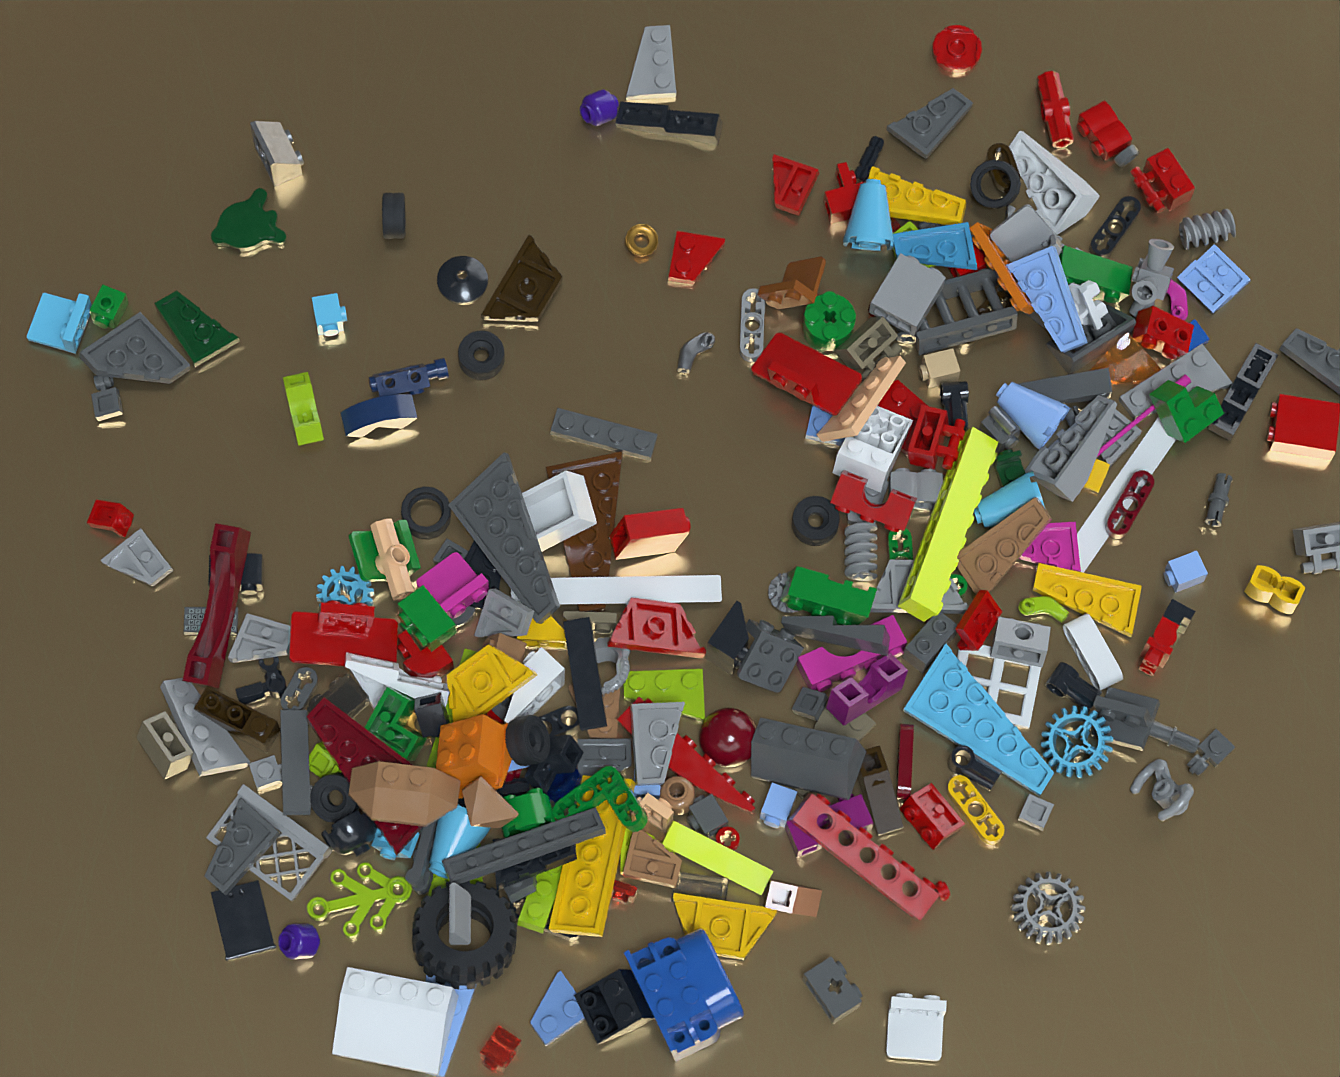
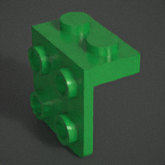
(366, 551)

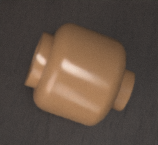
(679, 794)

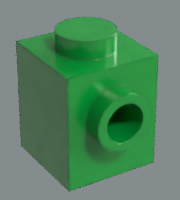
(108, 307)

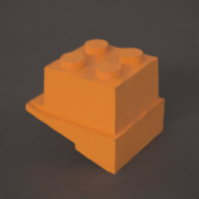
(474, 750)

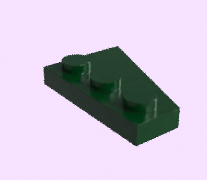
(194, 330)

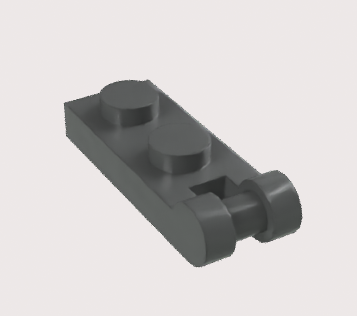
(420, 876)

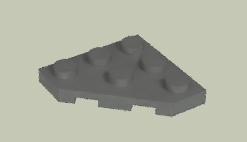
(136, 353)

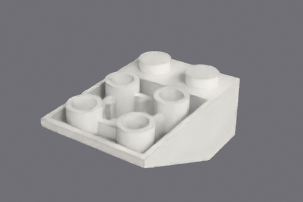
(874, 448)

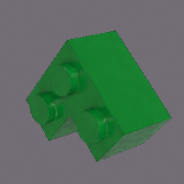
(1185, 412)
(425, 619)
(390, 726)

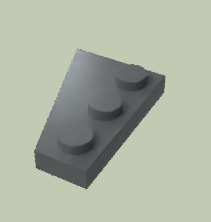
(929, 126)

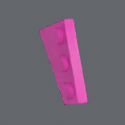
(1055, 547)

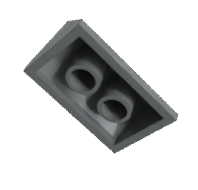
(1099, 341)

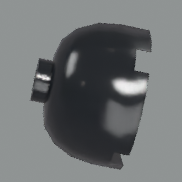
(351, 834)

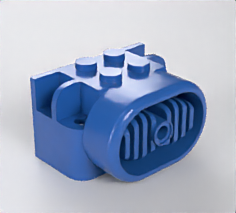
(686, 991)

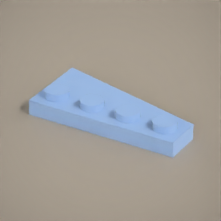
(1047, 289)

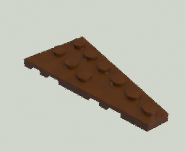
(591, 549)

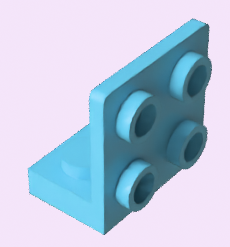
(60, 322)

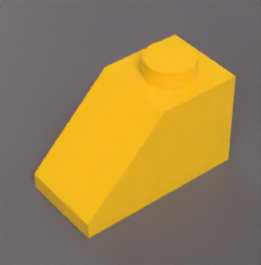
(545, 635)

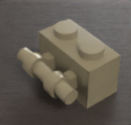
(867, 343)
(165, 744)

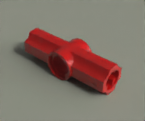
(1055, 109)

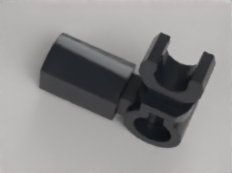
(273, 685)

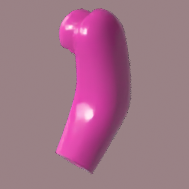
(1179, 302)

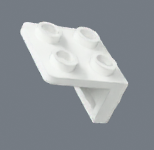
(915, 1027)

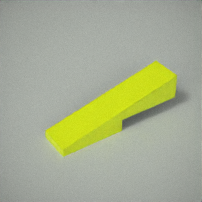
(717, 858)

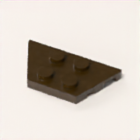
(525, 287)

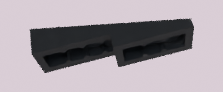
(672, 123)
(585, 673)

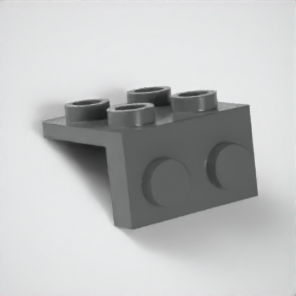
(770, 656)

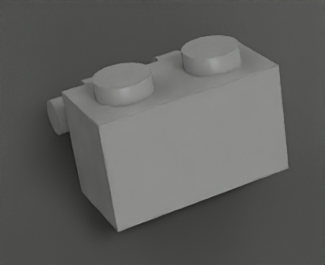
(1315, 541)

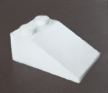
(540, 689)

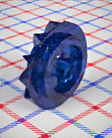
(567, 783)

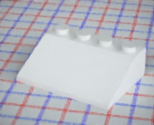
(394, 1020)

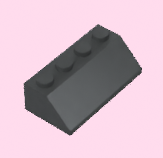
(805, 758)

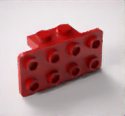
(806, 373)
(339, 630)

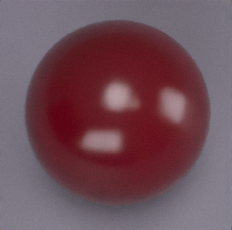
(727, 737)

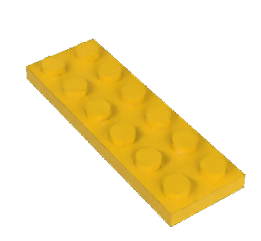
(588, 882)

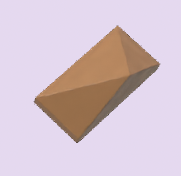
(486, 805)

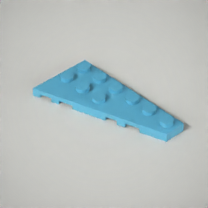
(967, 715)

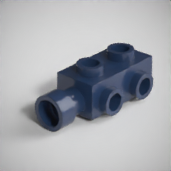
(402, 381)

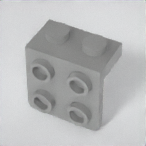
(1024, 234)

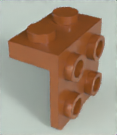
(798, 284)

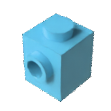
(329, 314)

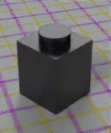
(431, 714)

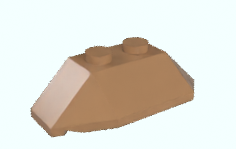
(403, 793)

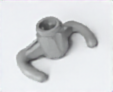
(1165, 792)

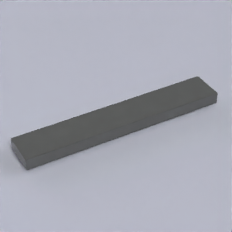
(524, 846)

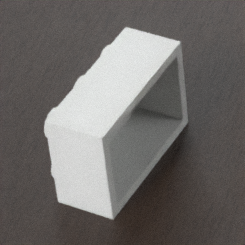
(559, 508)

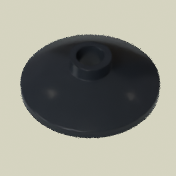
(462, 290)

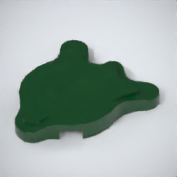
(248, 225)

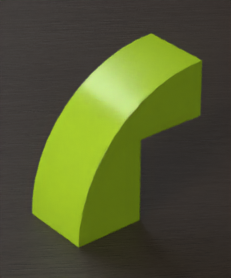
(303, 408)

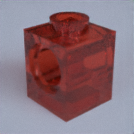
(500, 1050)

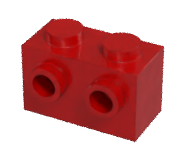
(1162, 332)

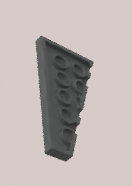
(501, 526)

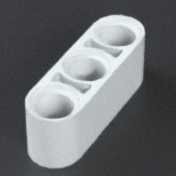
(1092, 652)

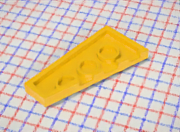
(918, 203)
(1104, 599)

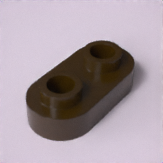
(1006, 154)

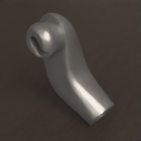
(692, 348)

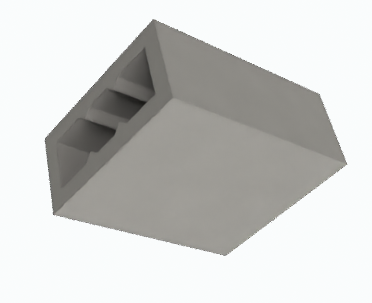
(907, 294)

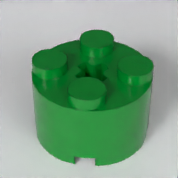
(840, 318)
(533, 812)

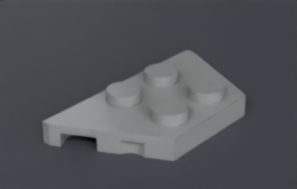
(892, 586)

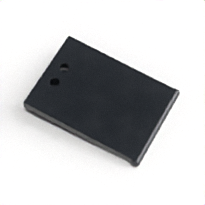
(243, 921)

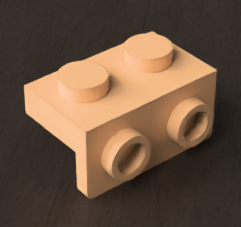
(657, 811)

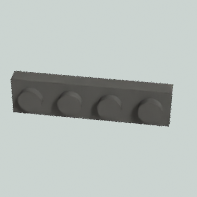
(603, 434)

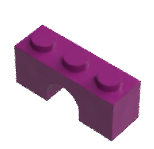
(853, 699)
(854, 808)

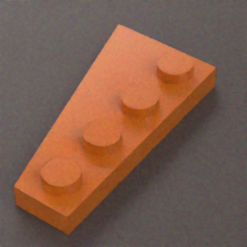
(996, 260)

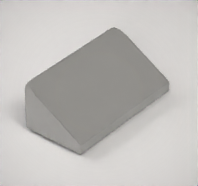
(459, 915)

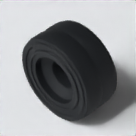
(393, 215)
(481, 341)
(815, 506)
(527, 740)
(321, 798)

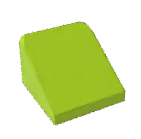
(320, 761)

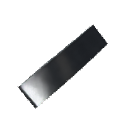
(1243, 391)

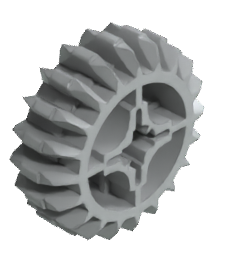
(1053, 917)

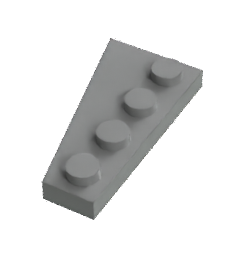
(211, 745)

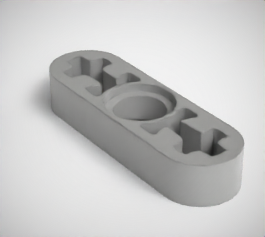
(747, 315)

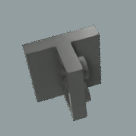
(1128, 717)

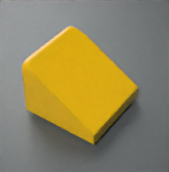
(1097, 475)

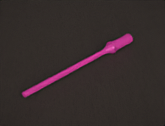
(1183, 381)

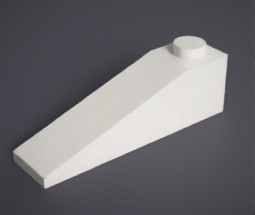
(1055, 189)

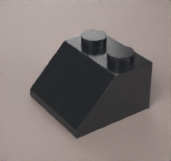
(730, 641)

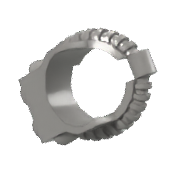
(616, 655)

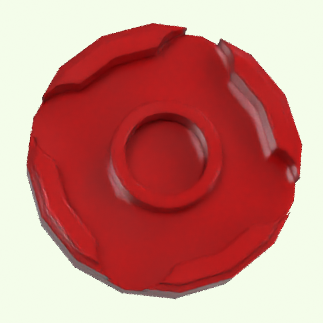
(957, 49)

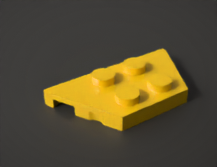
(485, 682)
(729, 925)

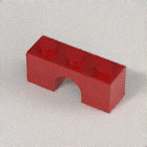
(851, 496)

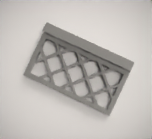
(289, 829)

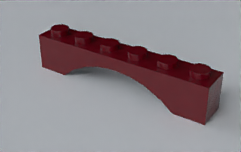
(209, 650)

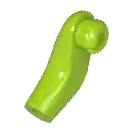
(1043, 605)

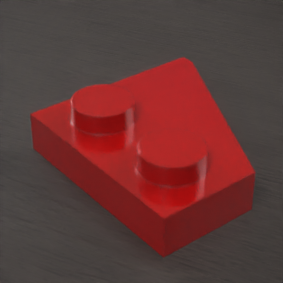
(792, 184)
(692, 255)

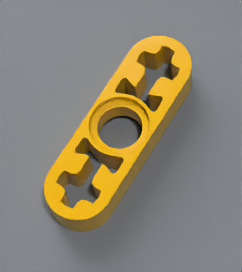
(958, 798)

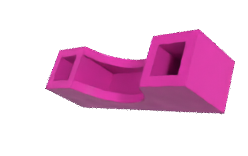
(822, 668)

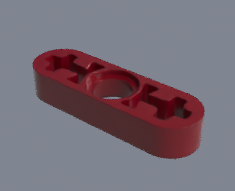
(1127, 523)
(904, 761)

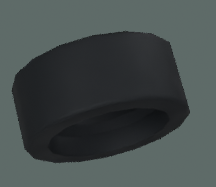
(977, 176)
(428, 493)

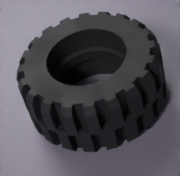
(465, 967)

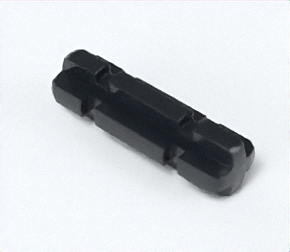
(868, 158)

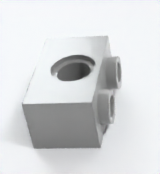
(1020, 641)

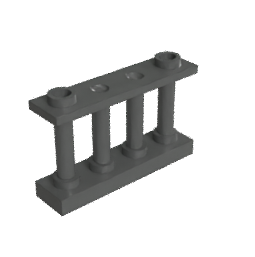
(975, 326)

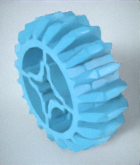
(1070, 752)

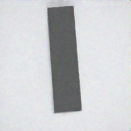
(1074, 387)
(825, 629)
(295, 762)

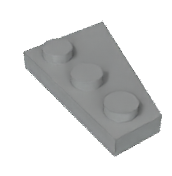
(654, 66)

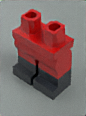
(1160, 645)

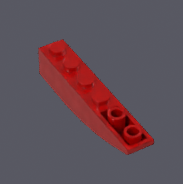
(698, 769)

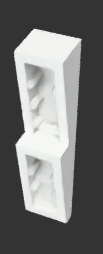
(388, 674)

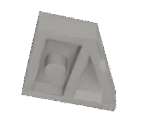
(139, 559)
(503, 616)
(260, 639)

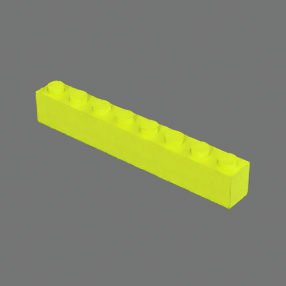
(948, 526)

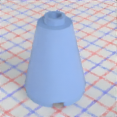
(1032, 412)

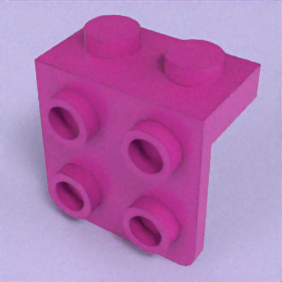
(454, 585)

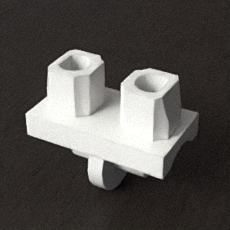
(1089, 311)

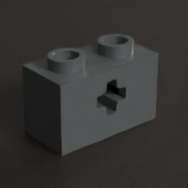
(929, 642)
(834, 1005)

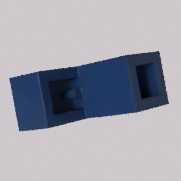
(383, 411)

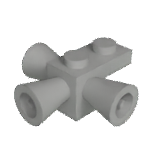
(1151, 276)

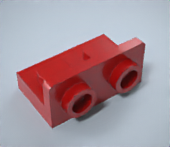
(978, 621)
(931, 815)

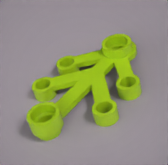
(364, 898)

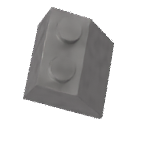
(276, 151)

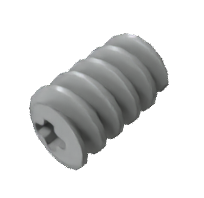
(1206, 227)
(858, 551)

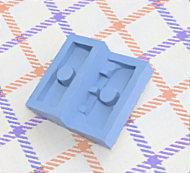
(1214, 278)

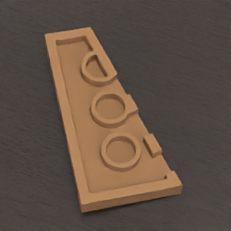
(996, 551)

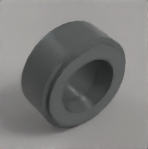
(1126, 156)

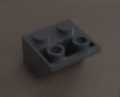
(614, 1006)

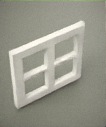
(995, 684)

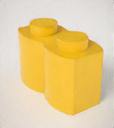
(1280, 592)

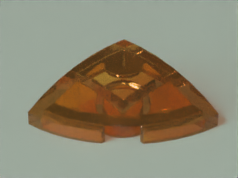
(1127, 362)

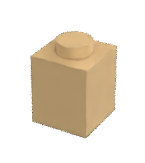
(939, 368)

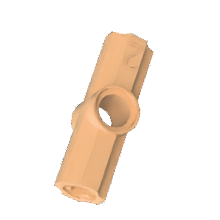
(392, 559)

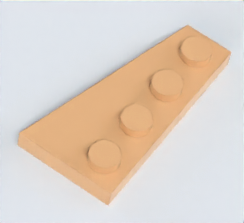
(863, 401)

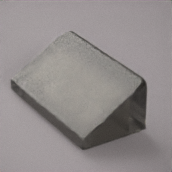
(702, 886)

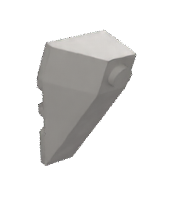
(1070, 459)

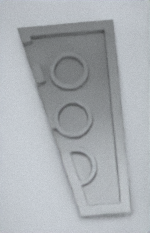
(1196, 364)

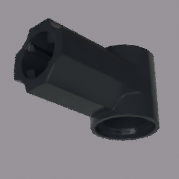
(955, 400)
(1068, 684)
(976, 770)

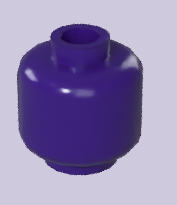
(599, 107)
(299, 941)

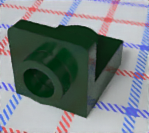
(1008, 466)

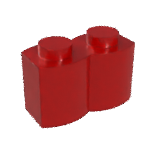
(1104, 130)

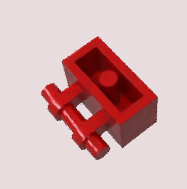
(1167, 179)
(929, 437)

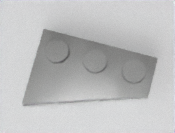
(653, 739)

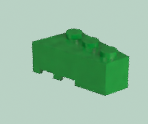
(1111, 276)
(823, 597)

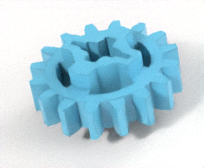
(353, 588)

